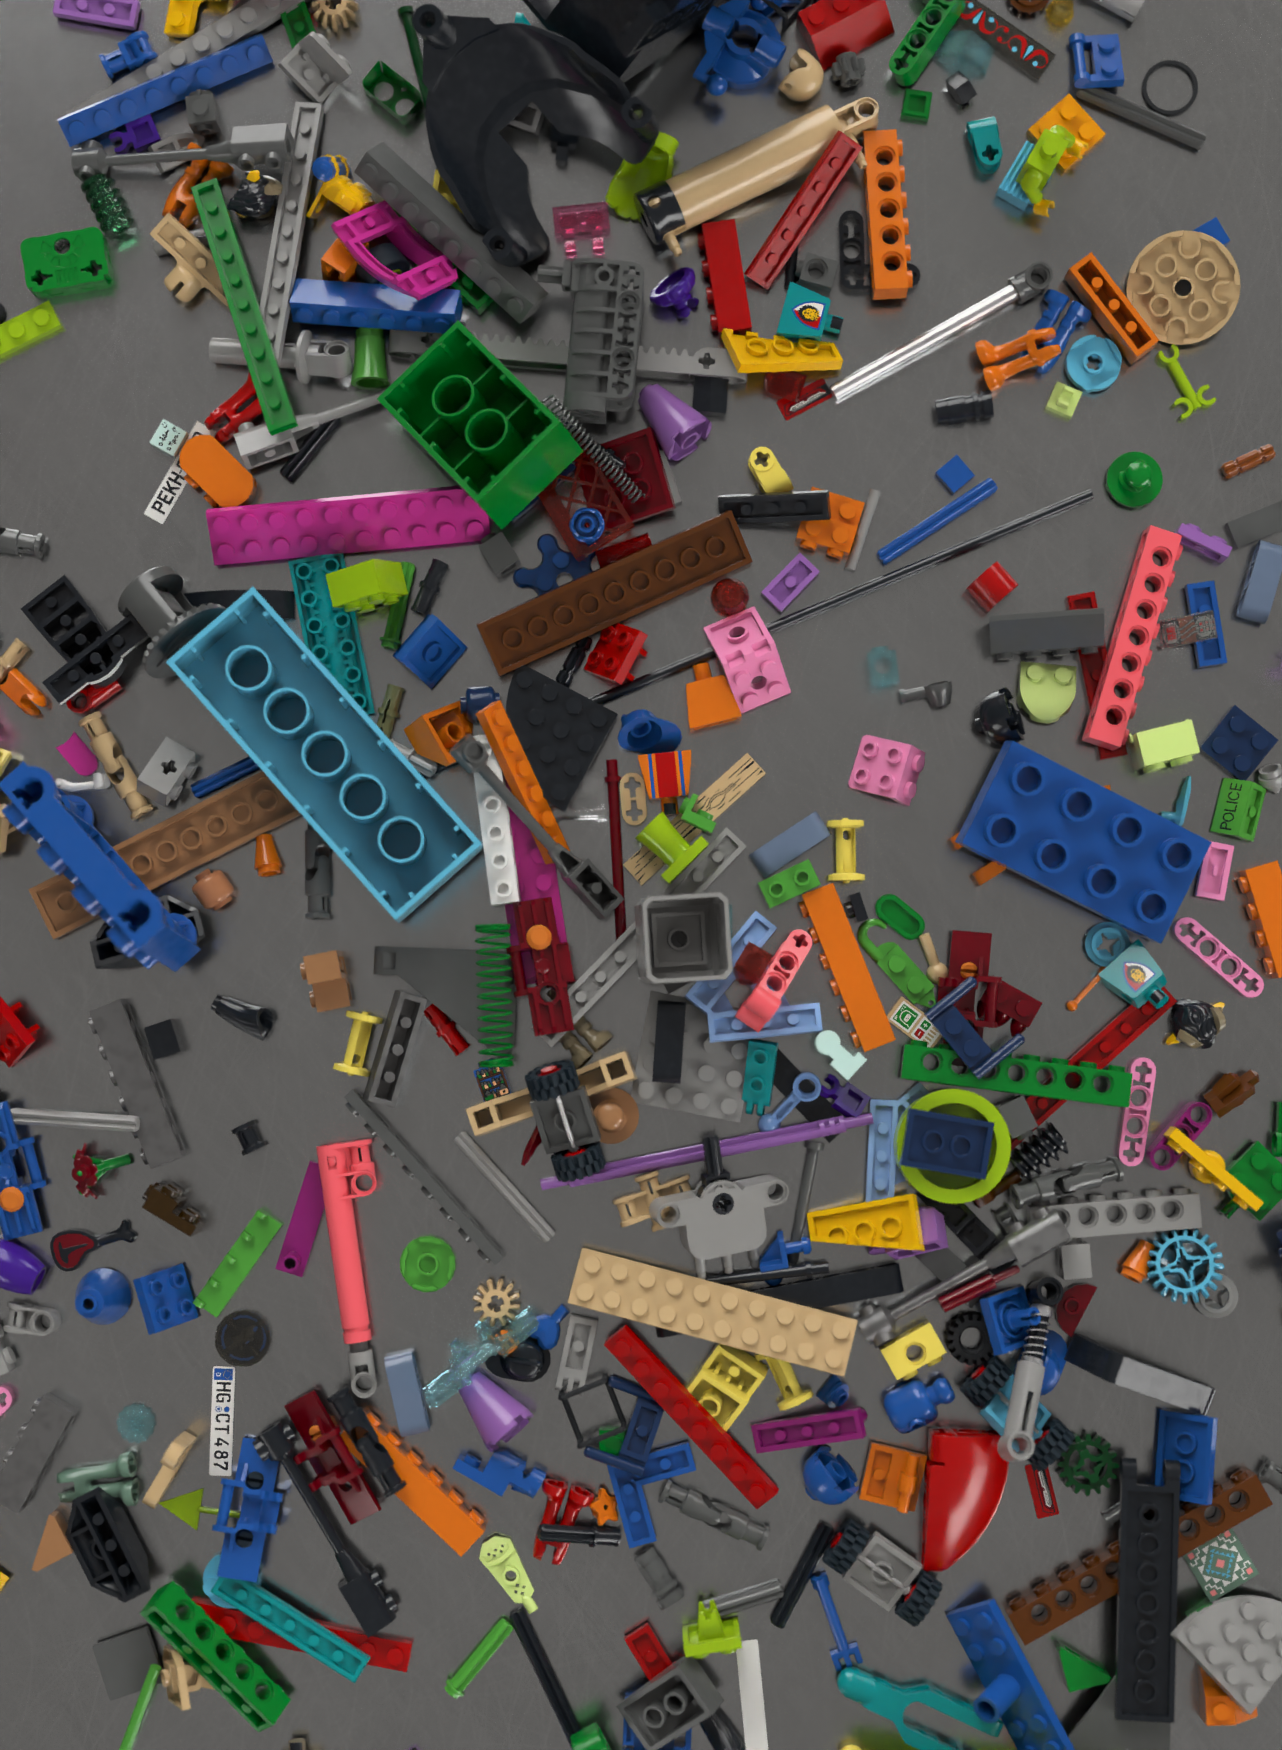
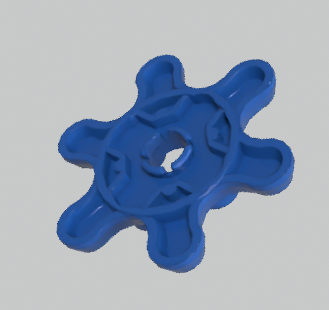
(553, 564)

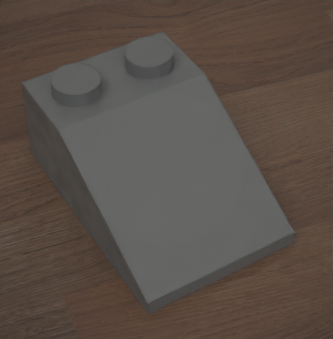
(670, 1703)

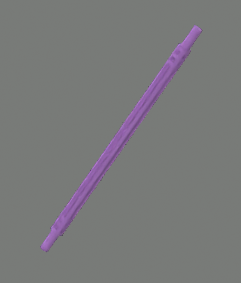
(727, 1147)

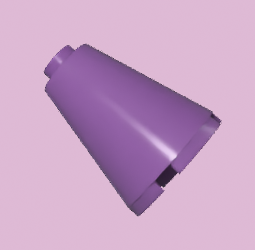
(673, 421)
(493, 1411)

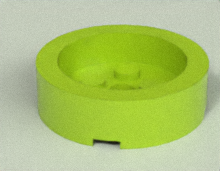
(952, 1187)

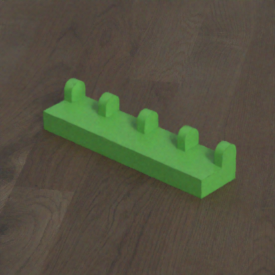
(238, 1263)

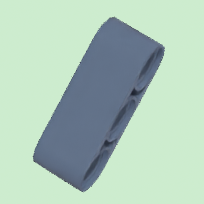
(1261, 582)
(790, 844)
(407, 1393)

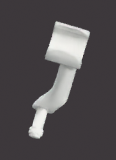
(99, 782)

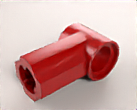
(94, 698)

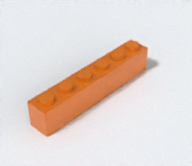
(847, 968)
(424, 1492)

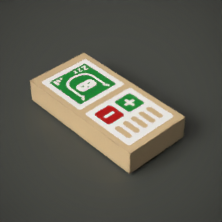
(913, 1022)

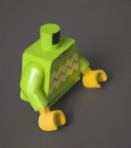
(1043, 162)

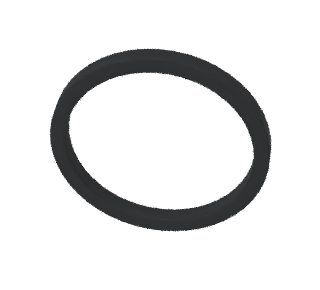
(1172, 63)

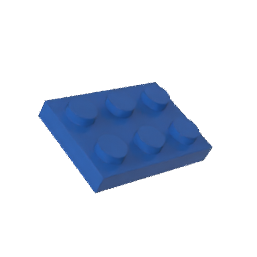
(1193, 1443)

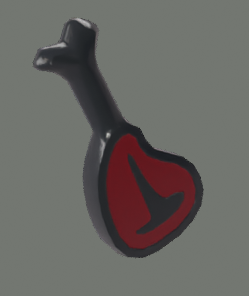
(72, 1246)

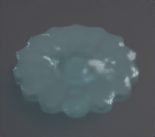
(136, 1423)

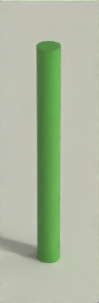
(140, 1707)

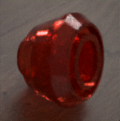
(721, 593)

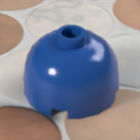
(828, 1478)

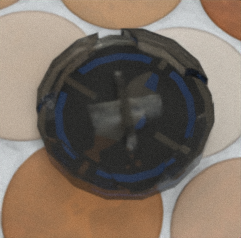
(243, 1338)

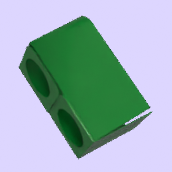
(388, 75)

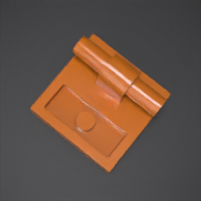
(892, 1477)

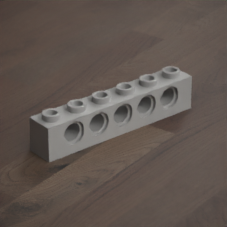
(1185, 1217)

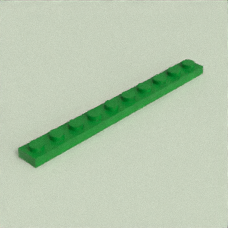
(244, 307)

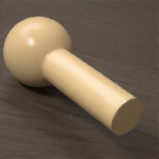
(936, 968)

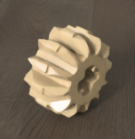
(328, 16)
(488, 1297)

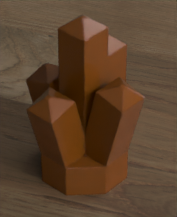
(1231, 1091)

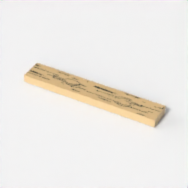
(713, 801)

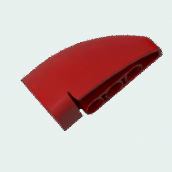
(960, 1492)

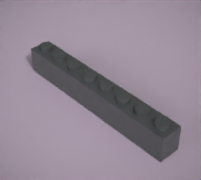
(449, 231)

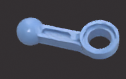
(773, 1120)

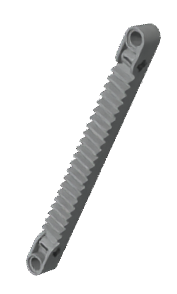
(551, 357)

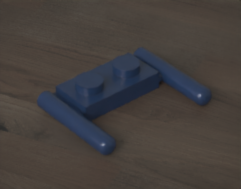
(963, 1037)
(639, 1433)

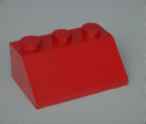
(843, 27)

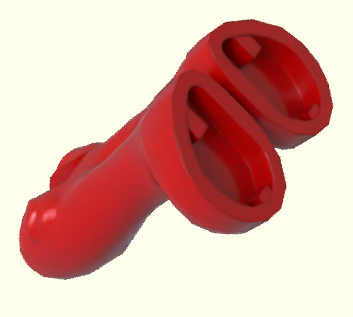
(229, 409)
(577, 1498)

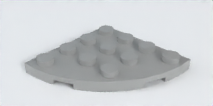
(1237, 1645)

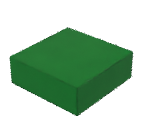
(916, 105)

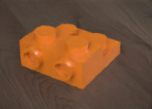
(836, 533)

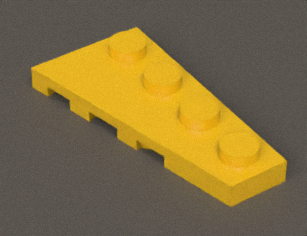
(779, 354)
(875, 1223)

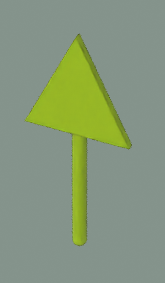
(188, 1508)

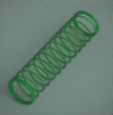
(487, 928)

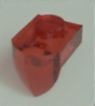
(785, 384)
(751, 964)

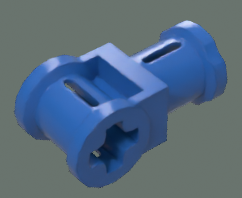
(129, 54)

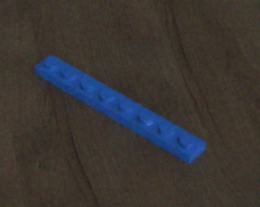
(165, 90)

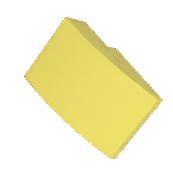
(726, 1382)

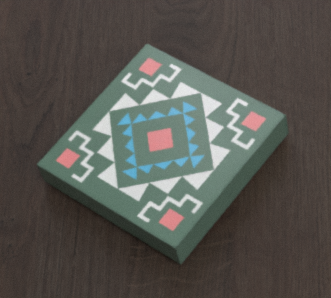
(1220, 1565)

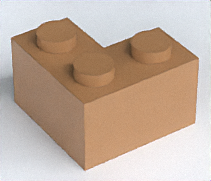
(329, 980)

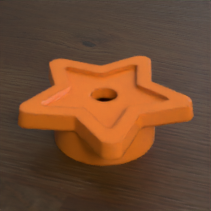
(598, 1510)

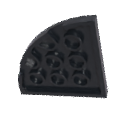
(557, 732)

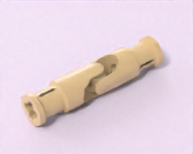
(110, 754)

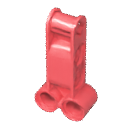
(763, 1001)

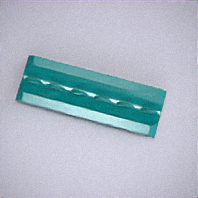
(330, 630)

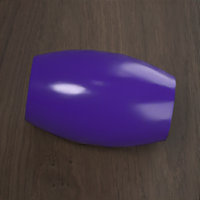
(19, 1269)

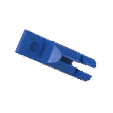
(501, 1471)

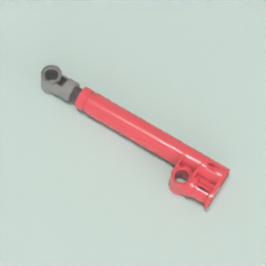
(338, 1171)

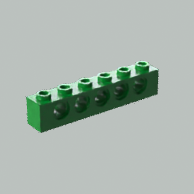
(201, 1654)

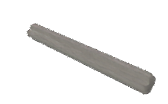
(76, 1120)
(504, 1187)

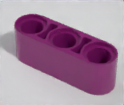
(1190, 1128)

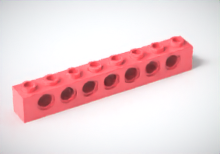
(1168, 547)

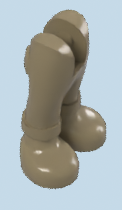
(596, 1039)

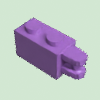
(932, 1231)

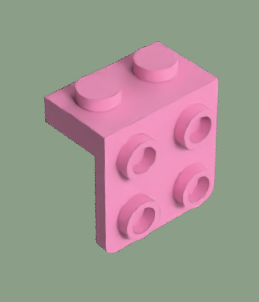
(887, 768)

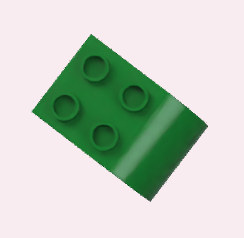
(480, 424)

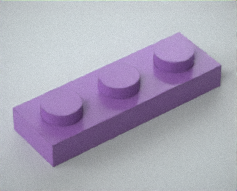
(103, 12)

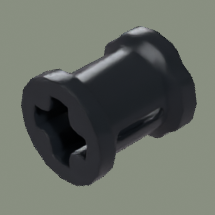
(248, 1137)

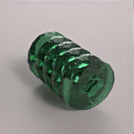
(106, 205)

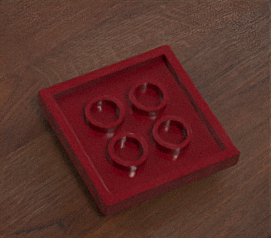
(644, 469)

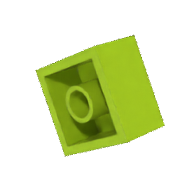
(367, 585)

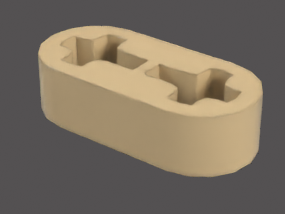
(626, 800)

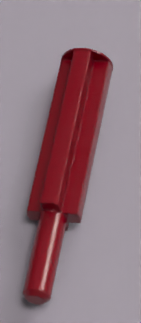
(974, 1289)

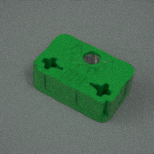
(70, 271)

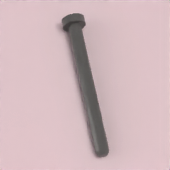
(805, 1193)

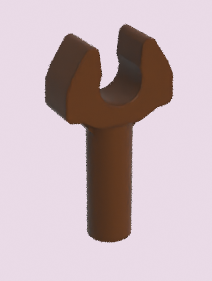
(1002, 1186)

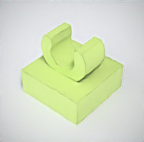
(1063, 400)

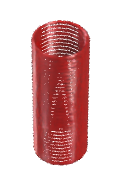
(603, 552)

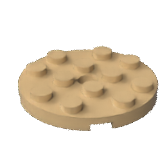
(1191, 258)

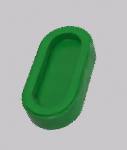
(899, 917)

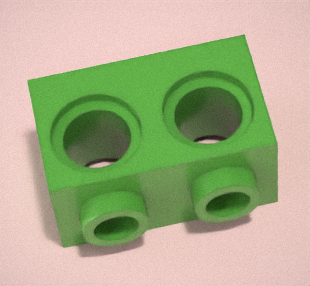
(788, 884)

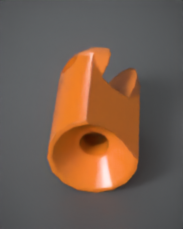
(23, 693)

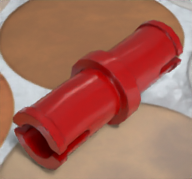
(446, 1029)

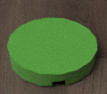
(427, 1263)

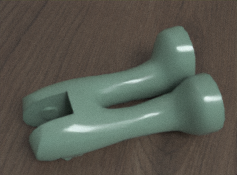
(83, 1476)

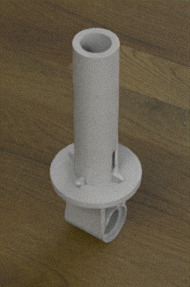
(306, 356)

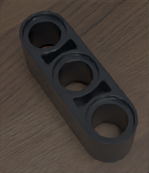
(669, 1042)

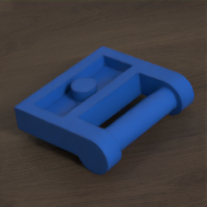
(1105, 60)

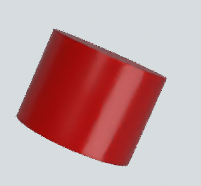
(992, 586)

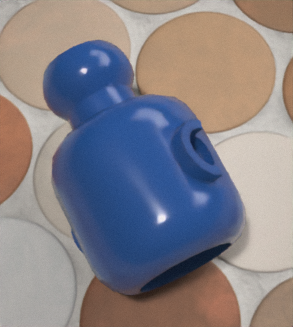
(915, 1404)

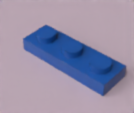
(1202, 598)

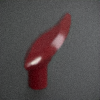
(534, 1141)

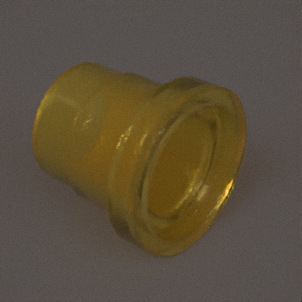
(1058, 18)

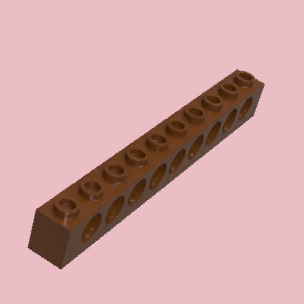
(1203, 1529)

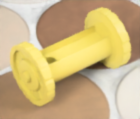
(845, 850)
(358, 1043)
(784, 1378)

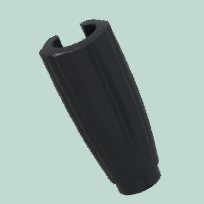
(248, 1018)
(721, 1733)

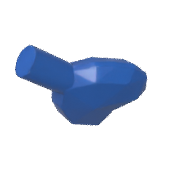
(548, 1328)

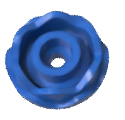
(584, 516)

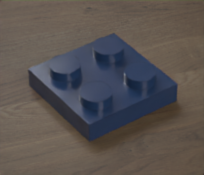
(1238, 744)

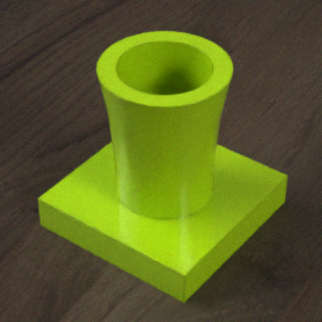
(670, 846)

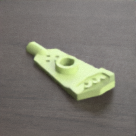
(504, 1562)

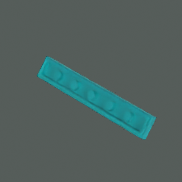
(293, 1626)

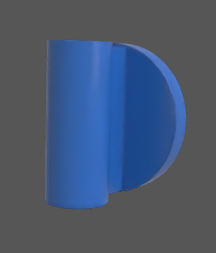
(834, 1392)

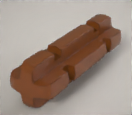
(1248, 461)

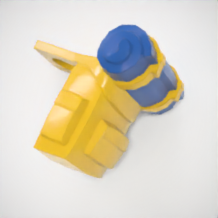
(338, 187)

